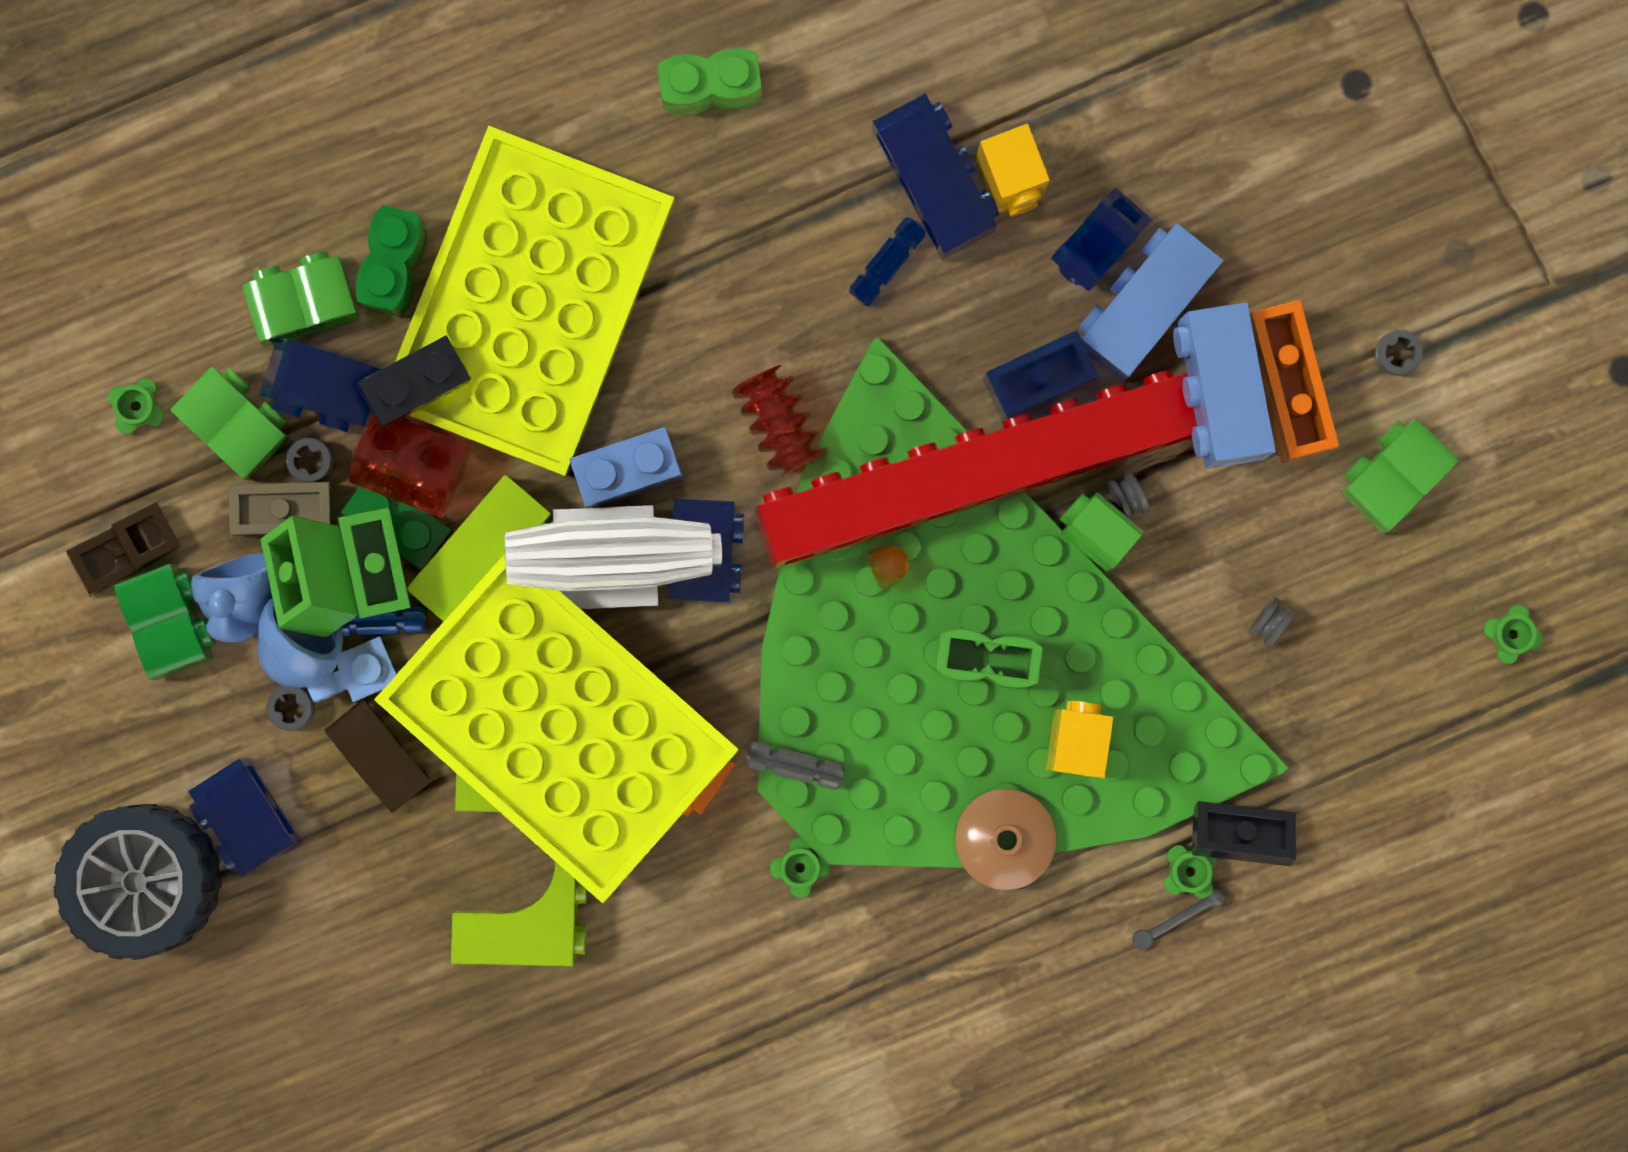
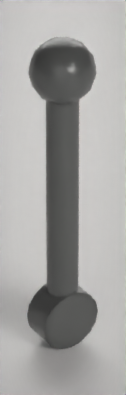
(1143, 939)

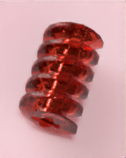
(779, 421)

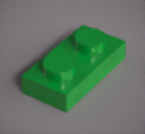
(416, 532)

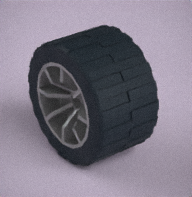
(137, 881)

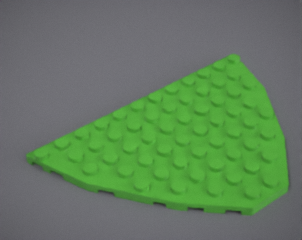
(859, 687)

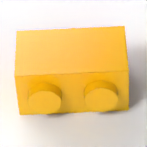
(1012, 170)
(1079, 740)

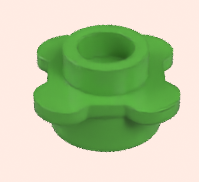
(122, 401)
(1527, 636)
(785, 868)
(1178, 881)

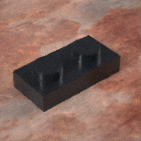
(413, 382)
(1244, 833)

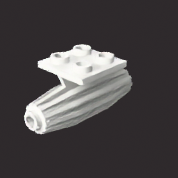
(610, 555)

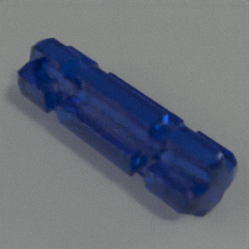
(887, 261)

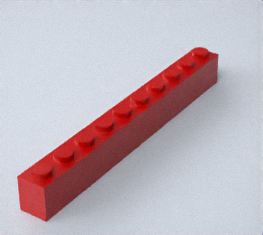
(974, 469)

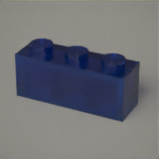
(936, 175)

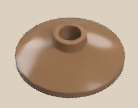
(978, 835)

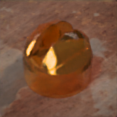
(888, 565)

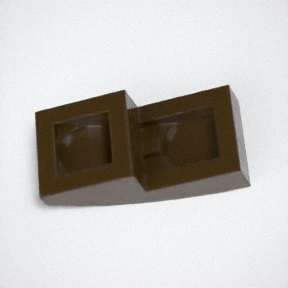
(123, 549)
(377, 755)

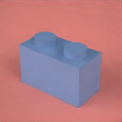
(626, 468)

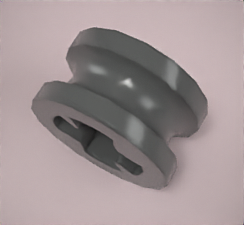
(1406, 365)
(316, 447)
(1128, 495)
(1271, 622)
(279, 718)

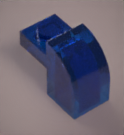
(1101, 240)

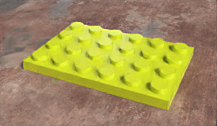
(535, 295)
(557, 727)

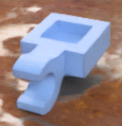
(361, 672)

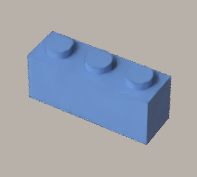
(1148, 300)
(1224, 386)

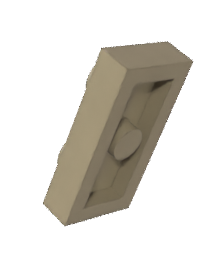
(263, 507)

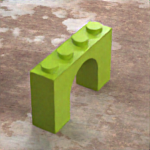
(529, 936)

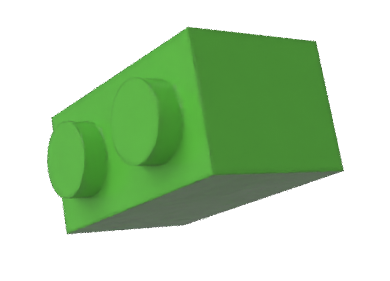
(373, 562)
(309, 576)

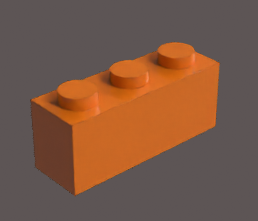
(1292, 383)

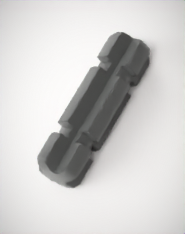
(795, 765)

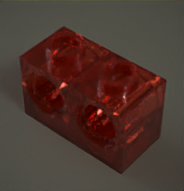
(405, 471)

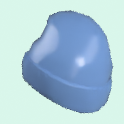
(233, 597)
(295, 657)

